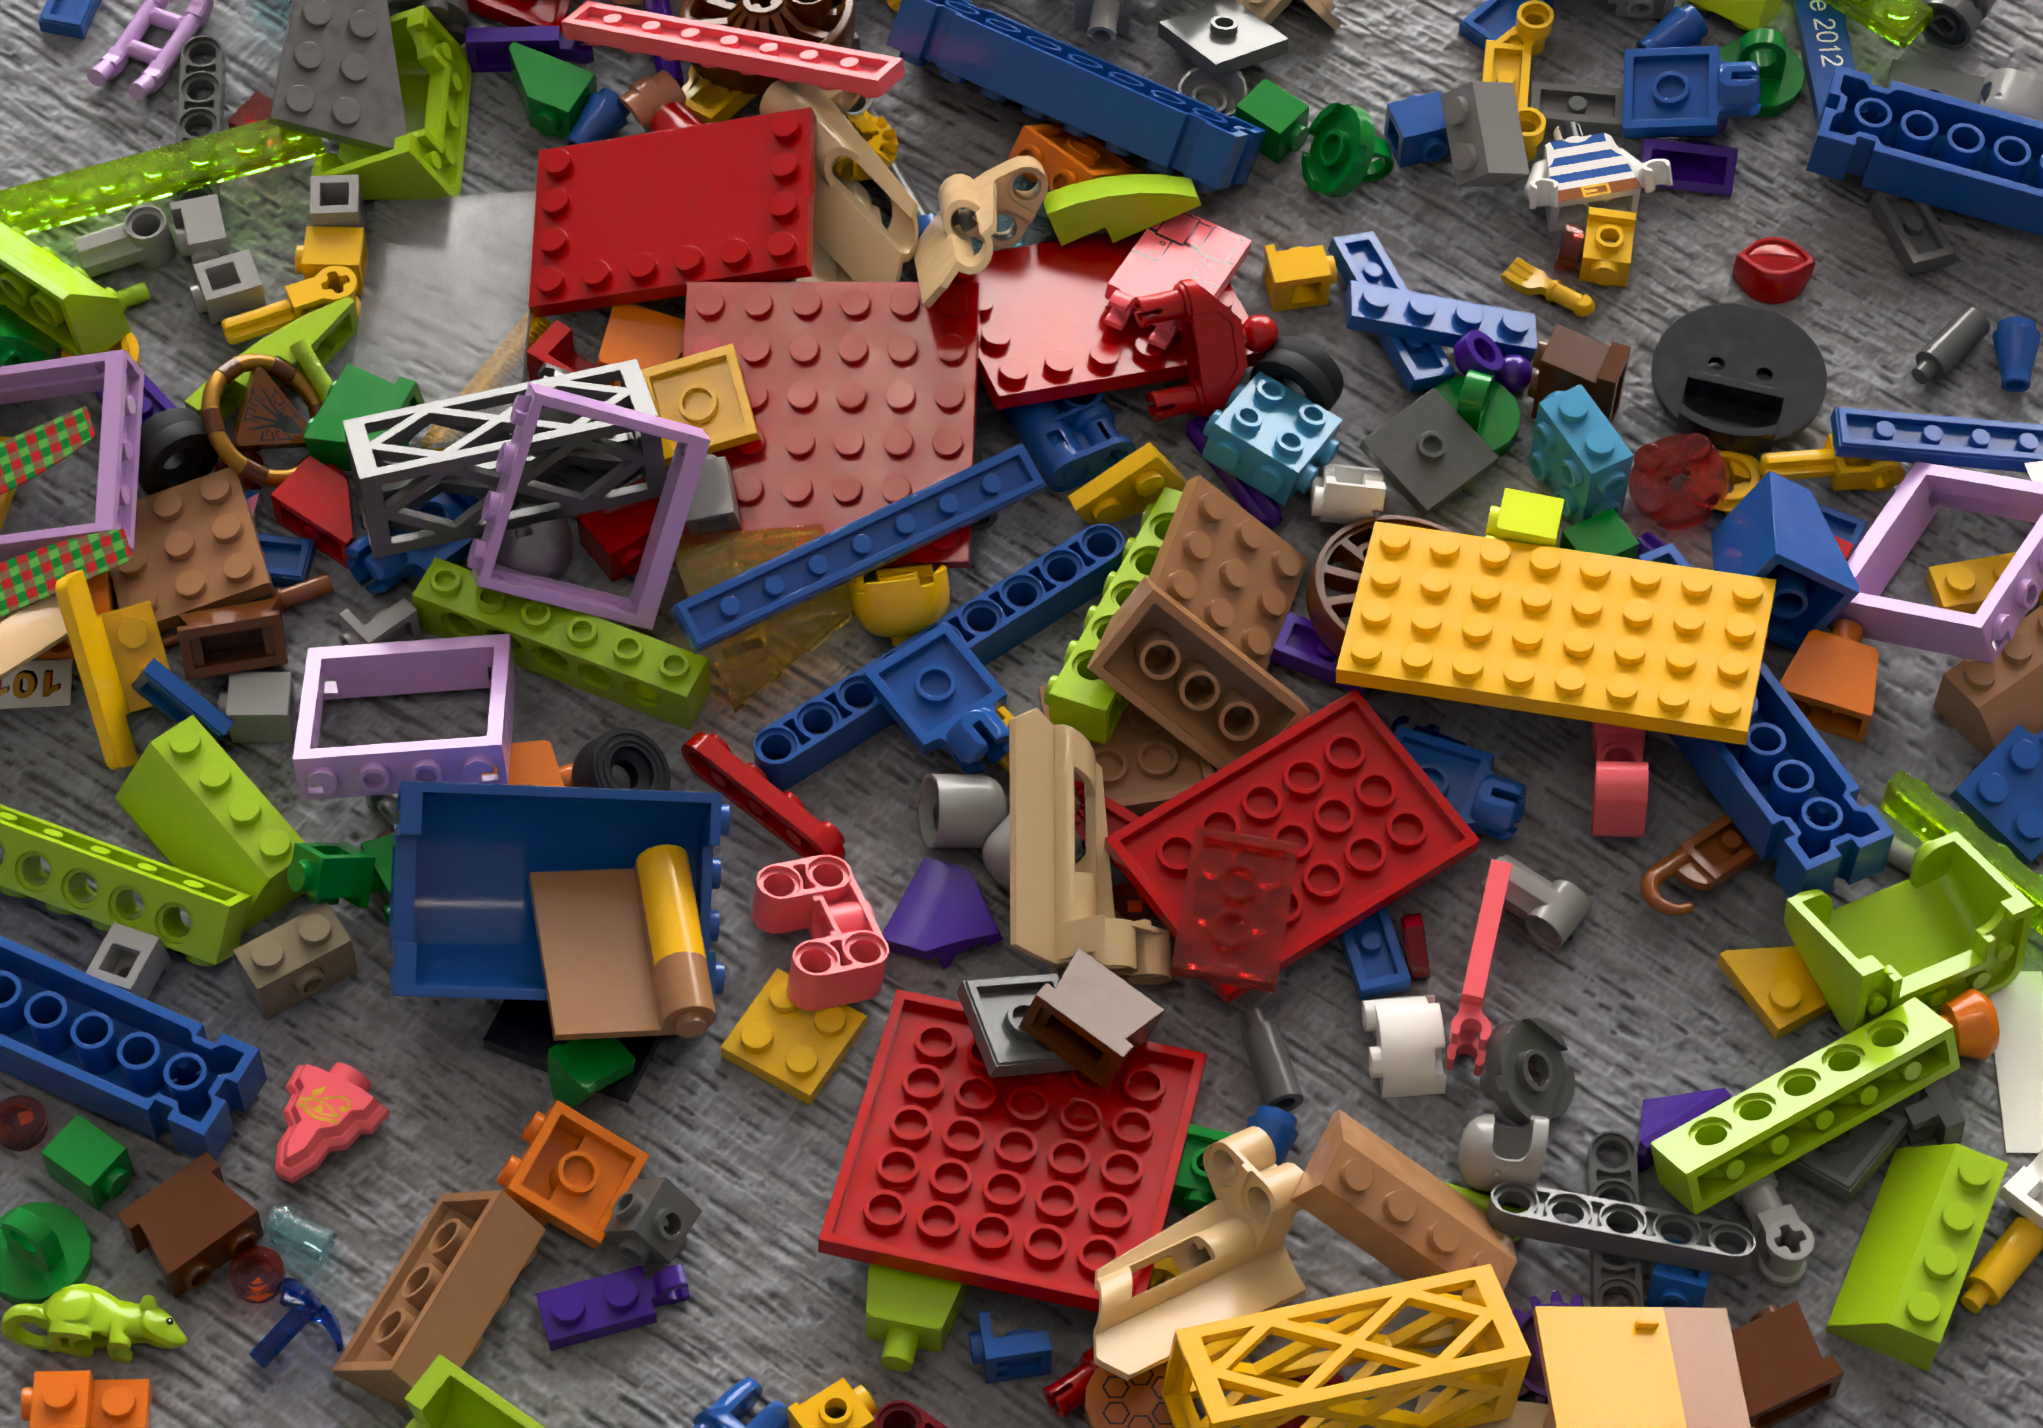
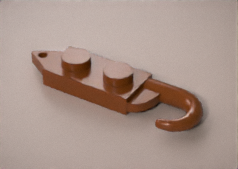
(1699, 862)

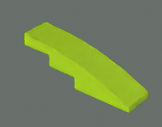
(325, 330)

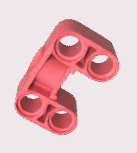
(1619, 781)
(847, 948)

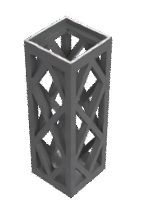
(399, 479)

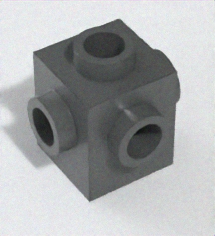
(651, 1221)

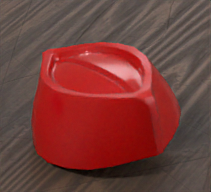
(1773, 270)

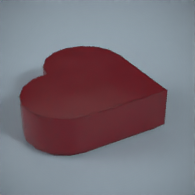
(1415, 946)

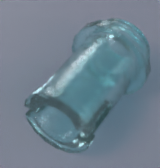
(299, 1232)

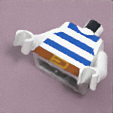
(1589, 173)

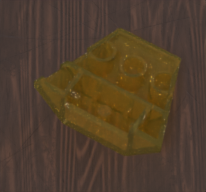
(766, 649)

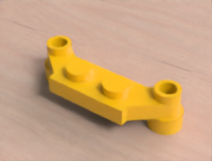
(1510, 61)

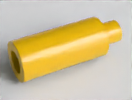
(2002, 1264)

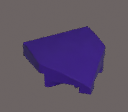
(940, 915)

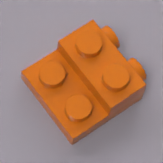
(1068, 157)
(571, 1172)
(79, 1401)

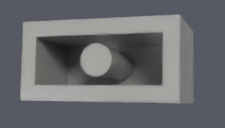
(1484, 134)

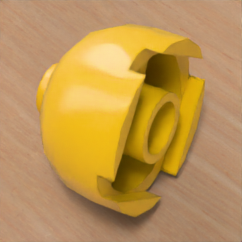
(901, 600)

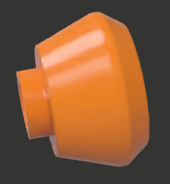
(1973, 1023)

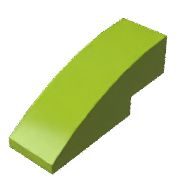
(1119, 203)

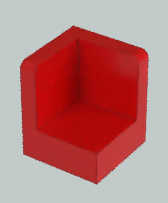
(555, 348)

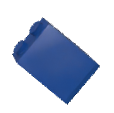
(1785, 538)

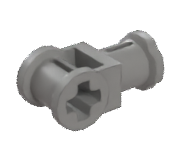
(1780, 1236)

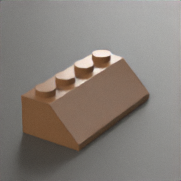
(1191, 678)
(1992, 699)
(1397, 1207)
(441, 1292)

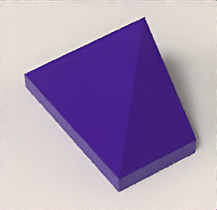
(1694, 163)
(1668, 1113)

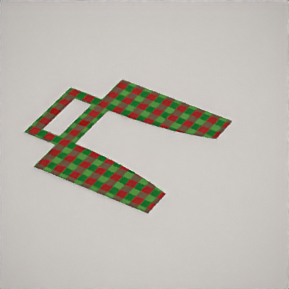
(35, 573)

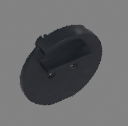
(1732, 403)

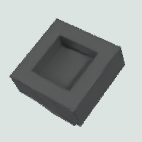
(1935, 1116)

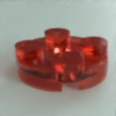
(1672, 456)

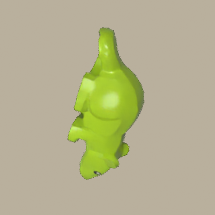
(91, 1318)

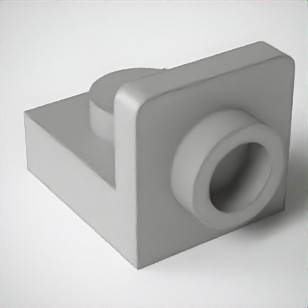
(388, 625)

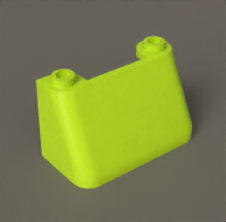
(436, 108)
(1923, 938)

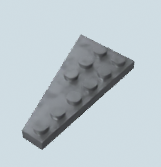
(340, 74)

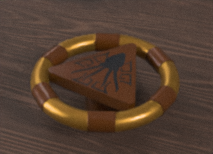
(265, 415)

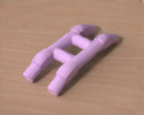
(159, 60)

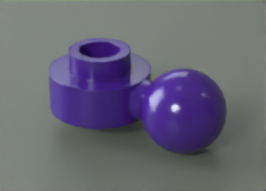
(1480, 353)

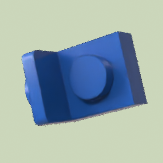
(1677, 1286)
(1009, 1357)

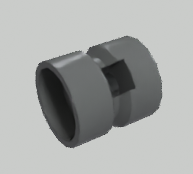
(1955, 21)

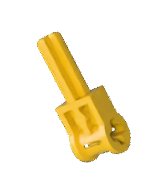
(301, 299)
(1843, 472)

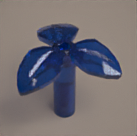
(305, 1308)

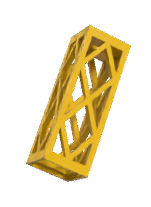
(1482, 1332)

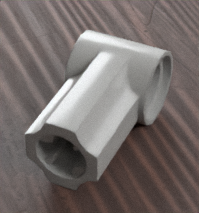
(139, 239)
(1547, 908)

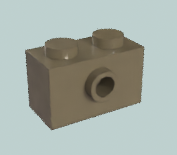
(295, 960)

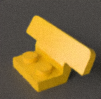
(109, 656)

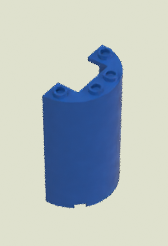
(465, 863)

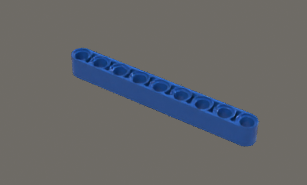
(992, 610)

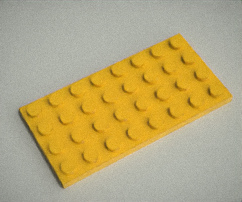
(1558, 632)

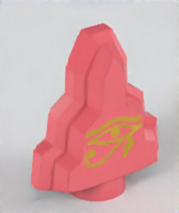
(324, 1116)

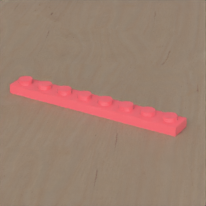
(734, 49)

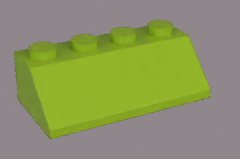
(58, 298)
(211, 818)
(1916, 1251)

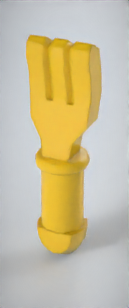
(1533, 281)

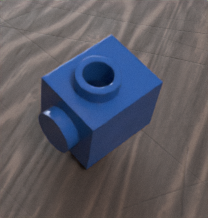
(1417, 129)

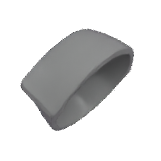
(1218, 92)

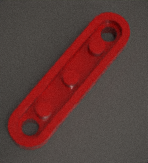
(753, 793)

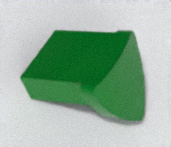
(586, 1067)

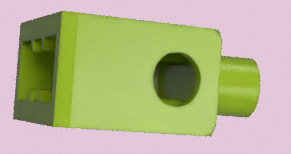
(910, 1313)

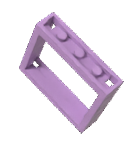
(120, 436)
(1898, 530)
(665, 531)
(398, 670)

